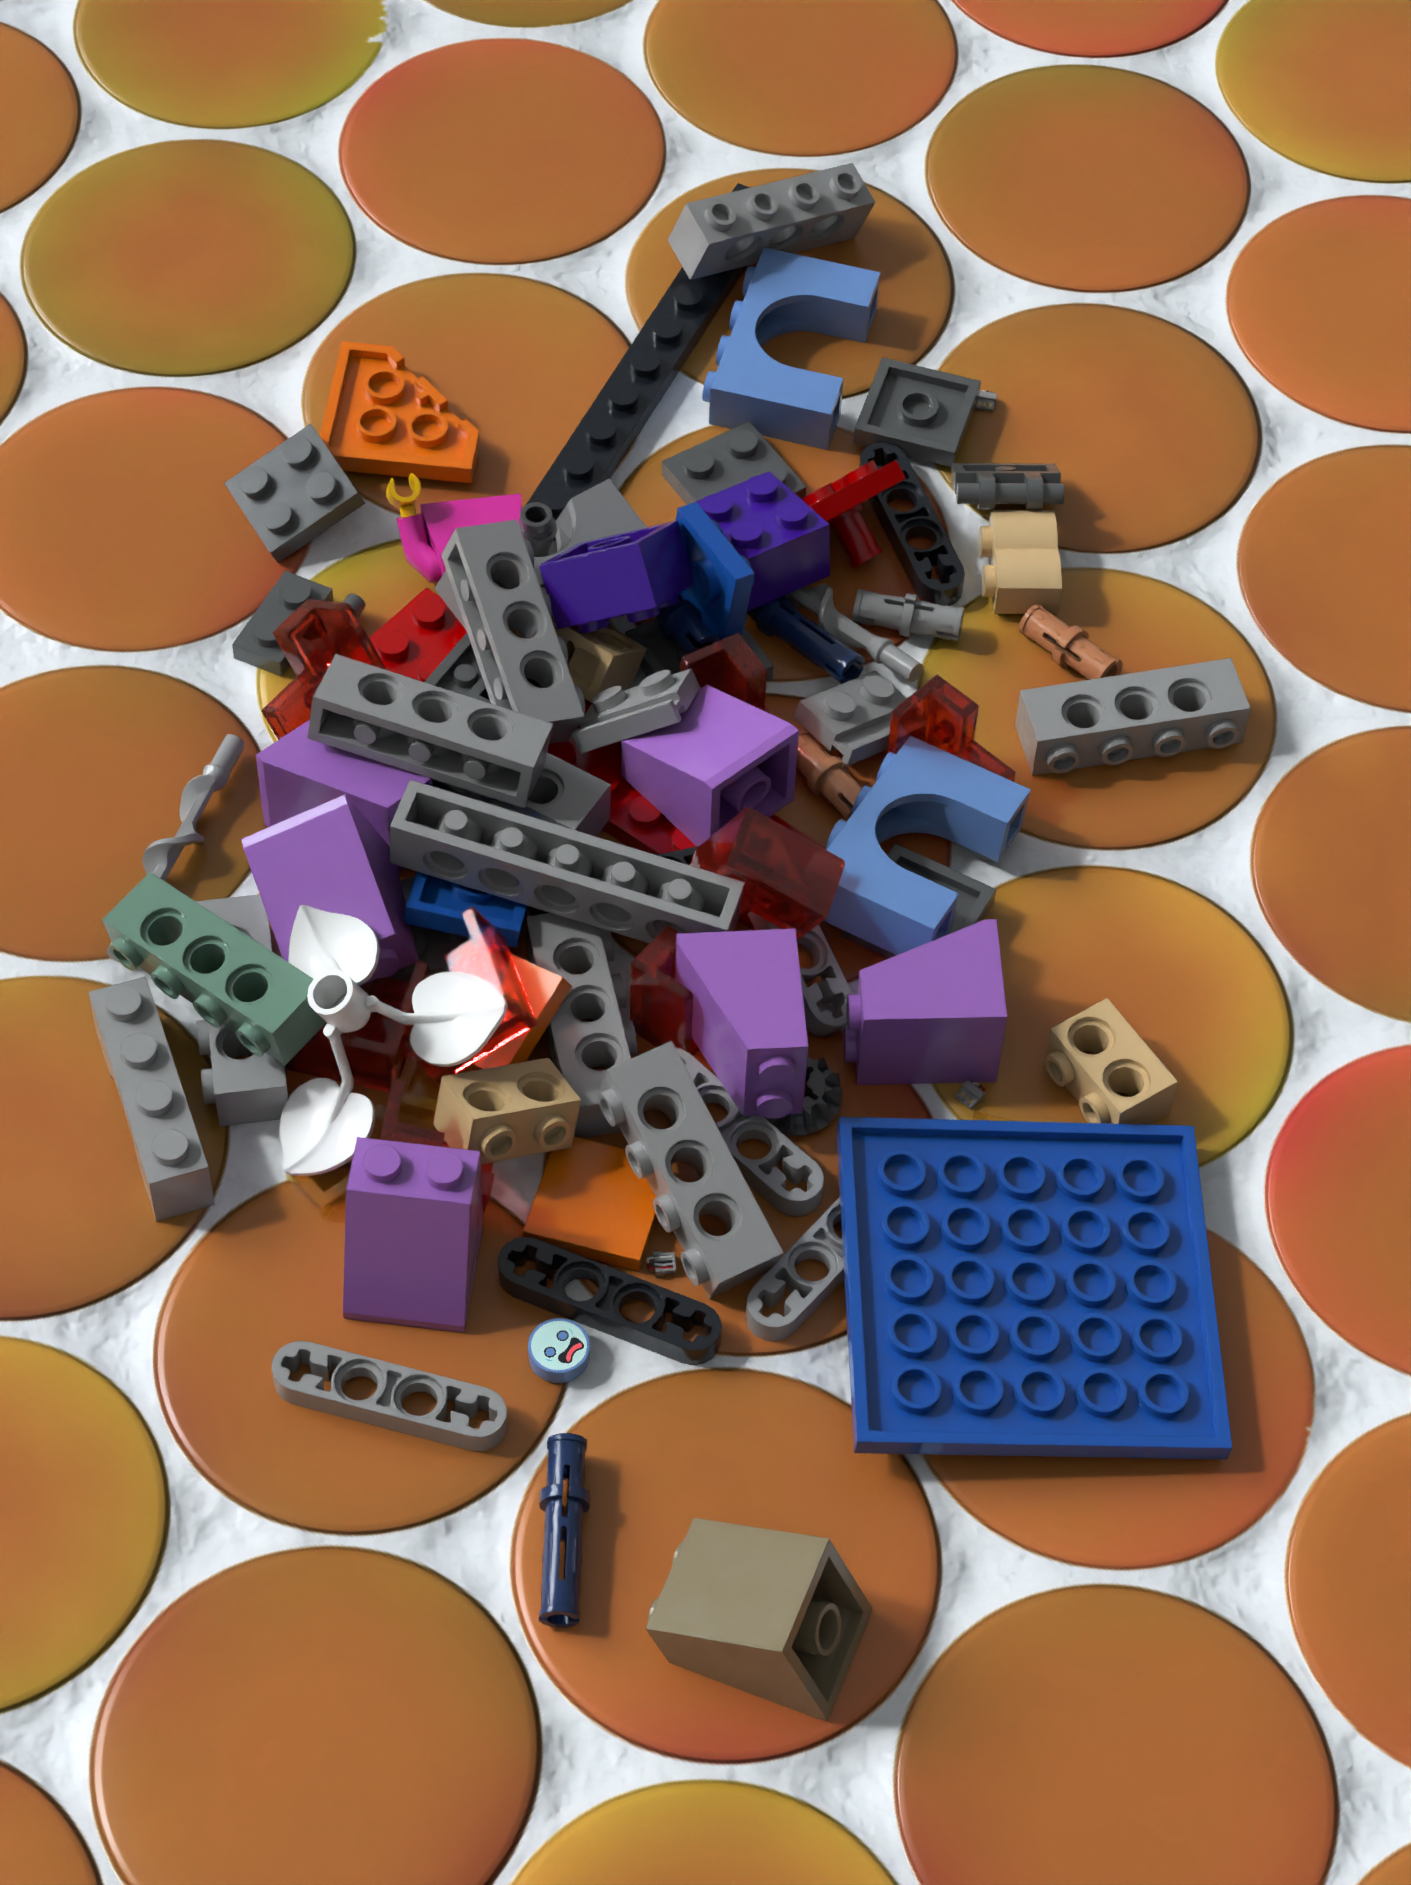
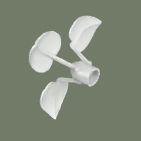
(450, 1025)

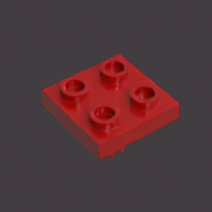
(841, 504)

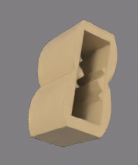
(1022, 561)

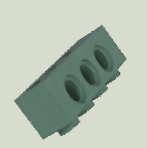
(185, 942)

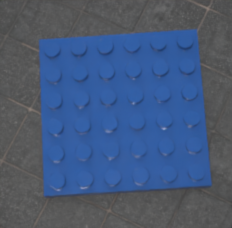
(1029, 1290)

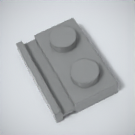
(635, 711)
(852, 716)

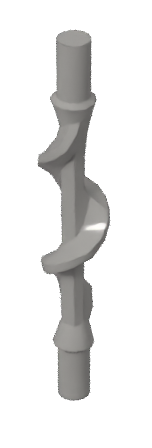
(820, 602)
(163, 853)

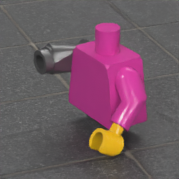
(428, 532)

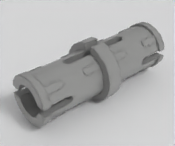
(908, 615)

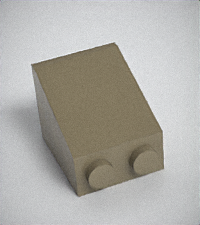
(761, 1613)

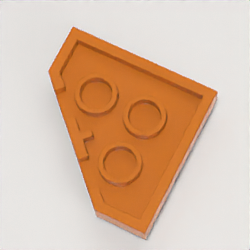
(392, 421)

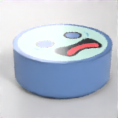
(559, 1350)

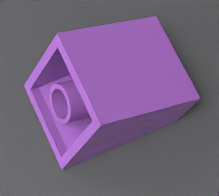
(714, 764)
(306, 773)
(335, 865)
(930, 1012)
(749, 1015)
(412, 1234)

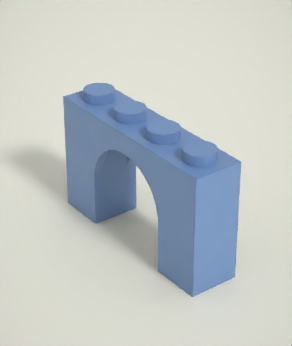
(783, 297)
(917, 793)

